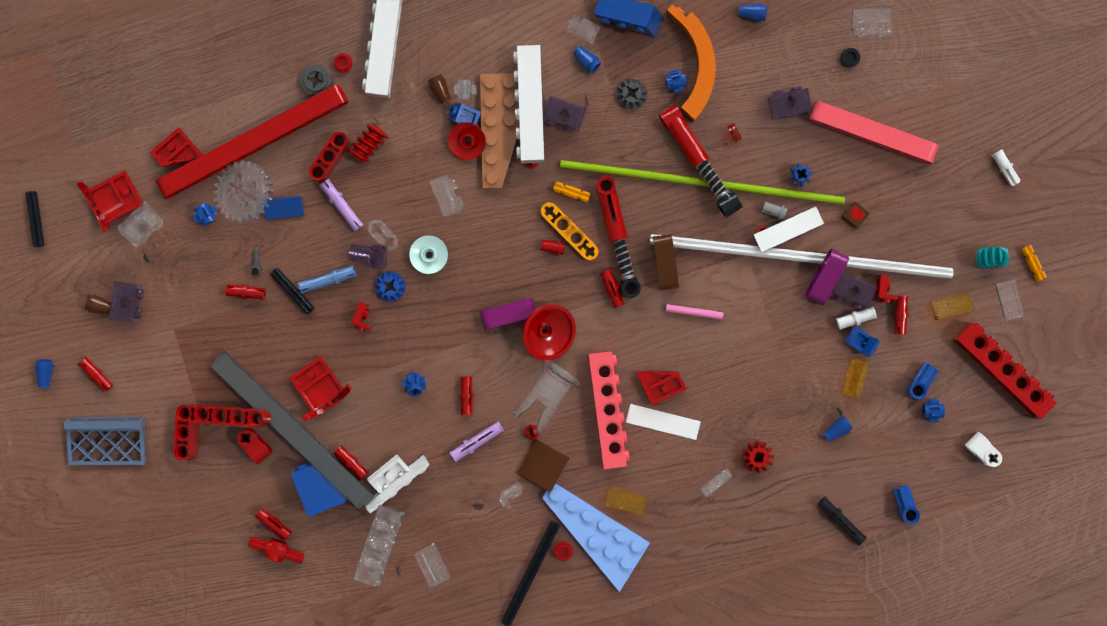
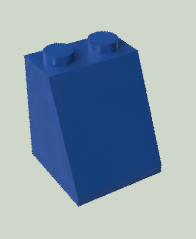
(316, 490)

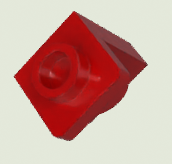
(883, 285)
(360, 314)

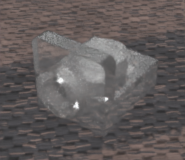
(513, 492)

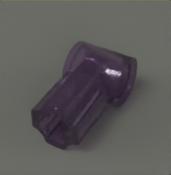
(374, 255)

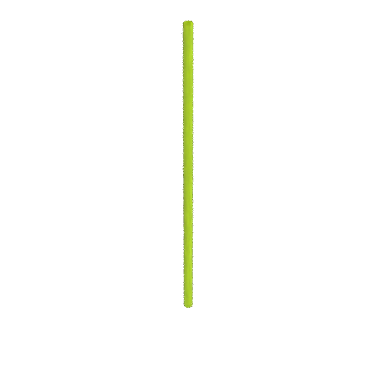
(700, 182)

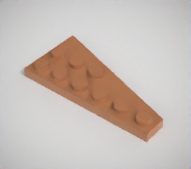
(498, 125)

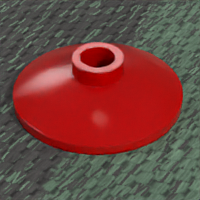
(459, 145)

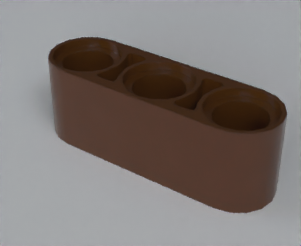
(665, 262)

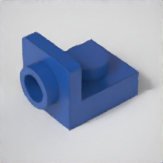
(462, 113)

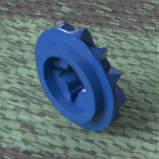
(399, 285)

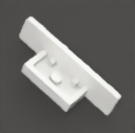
(392, 478)

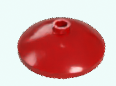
(556, 337)

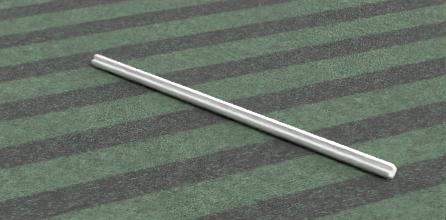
(810, 257)

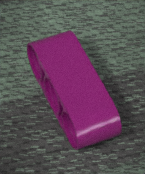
(827, 276)
(507, 313)

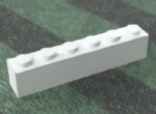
(382, 48)
(530, 104)

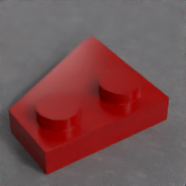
(175, 149)
(660, 384)

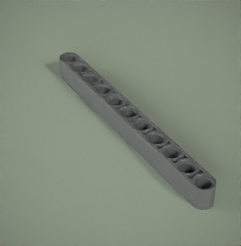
(293, 430)

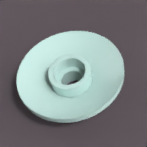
(428, 244)

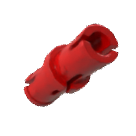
(608, 276)
(245, 292)
(901, 315)
(95, 374)
(466, 395)
(350, 462)
(273, 524)

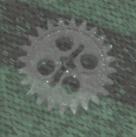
(234, 207)

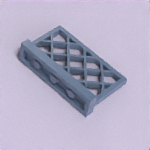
(105, 424)

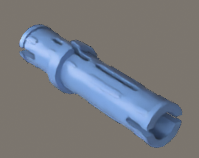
(335, 276)

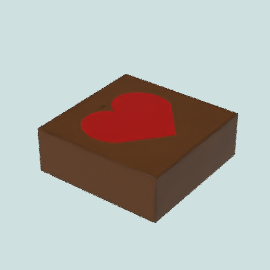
(856, 214)

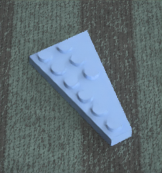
(604, 539)

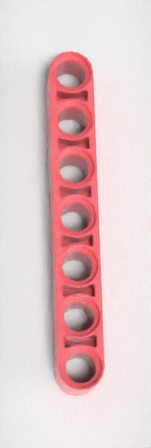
(873, 132)

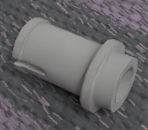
(774, 210)

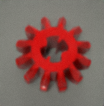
(751, 455)

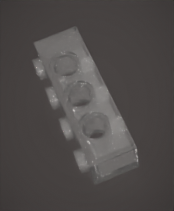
(379, 545)

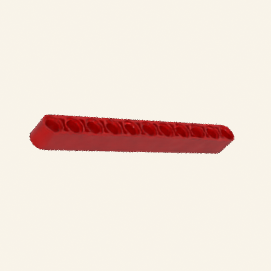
(252, 141)

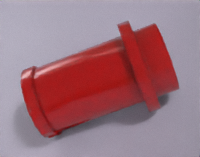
(553, 247)

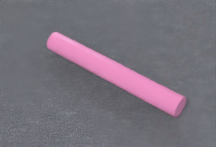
(694, 311)

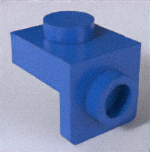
(862, 341)

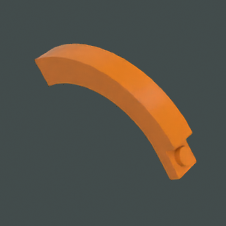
(705, 61)

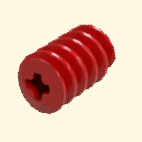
(368, 143)

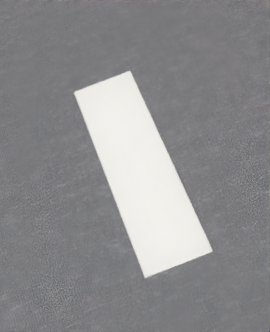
(788, 229)
(663, 421)

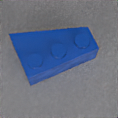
(630, 15)

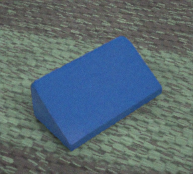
(284, 208)

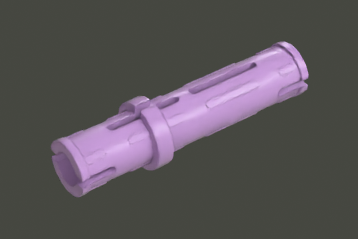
(336, 198)
(458, 454)

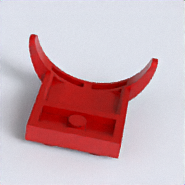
(111, 198)
(319, 387)

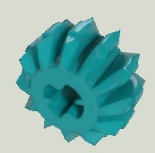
(992, 257)

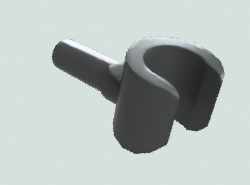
(256, 263)

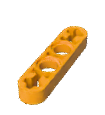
(566, 234)

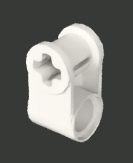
(981, 448)

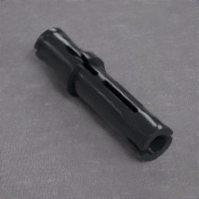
(826, 505)

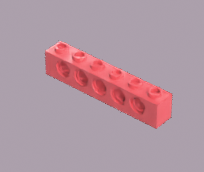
(609, 459)

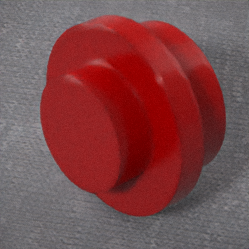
(343, 63)
(563, 551)

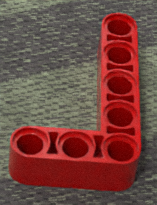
(214, 416)

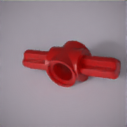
(276, 550)

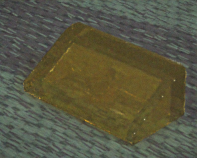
(952, 306)
(855, 377)
(626, 501)

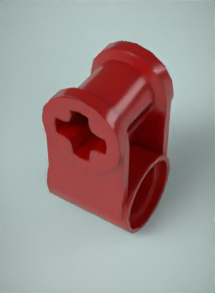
(255, 447)

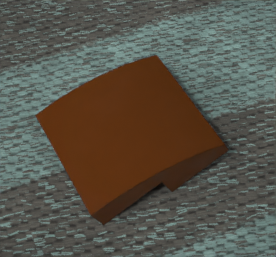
(543, 465)

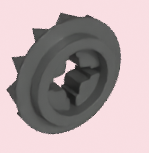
(311, 72)
(630, 102)

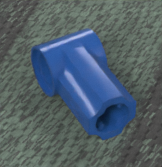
(923, 380)
(904, 503)

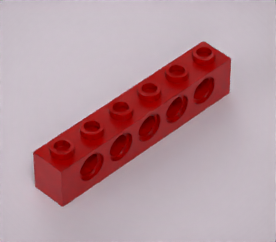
(1044, 400)

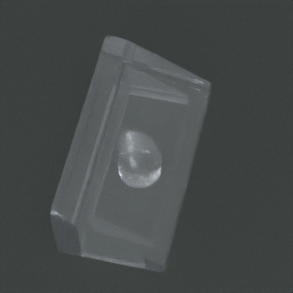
(432, 565)

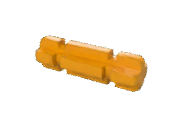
(571, 192)
(1033, 263)

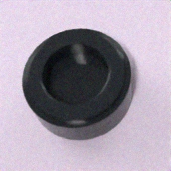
(850, 57)

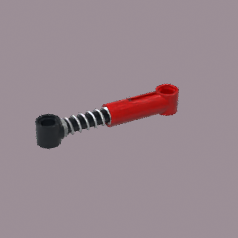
(697, 156)
(617, 234)

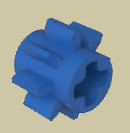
(675, 81)
(806, 173)
(205, 214)
(414, 384)
(933, 410)

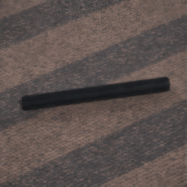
(530, 573)

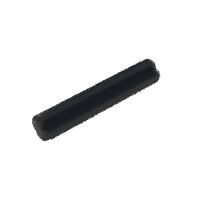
(34, 219)
(292, 291)

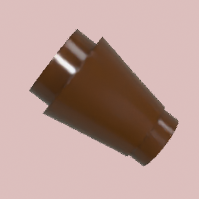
(439, 88)
(97, 305)

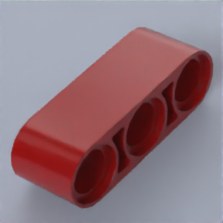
(330, 147)

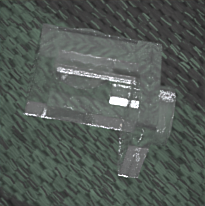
(583, 29)

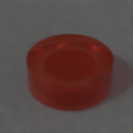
(734, 132)

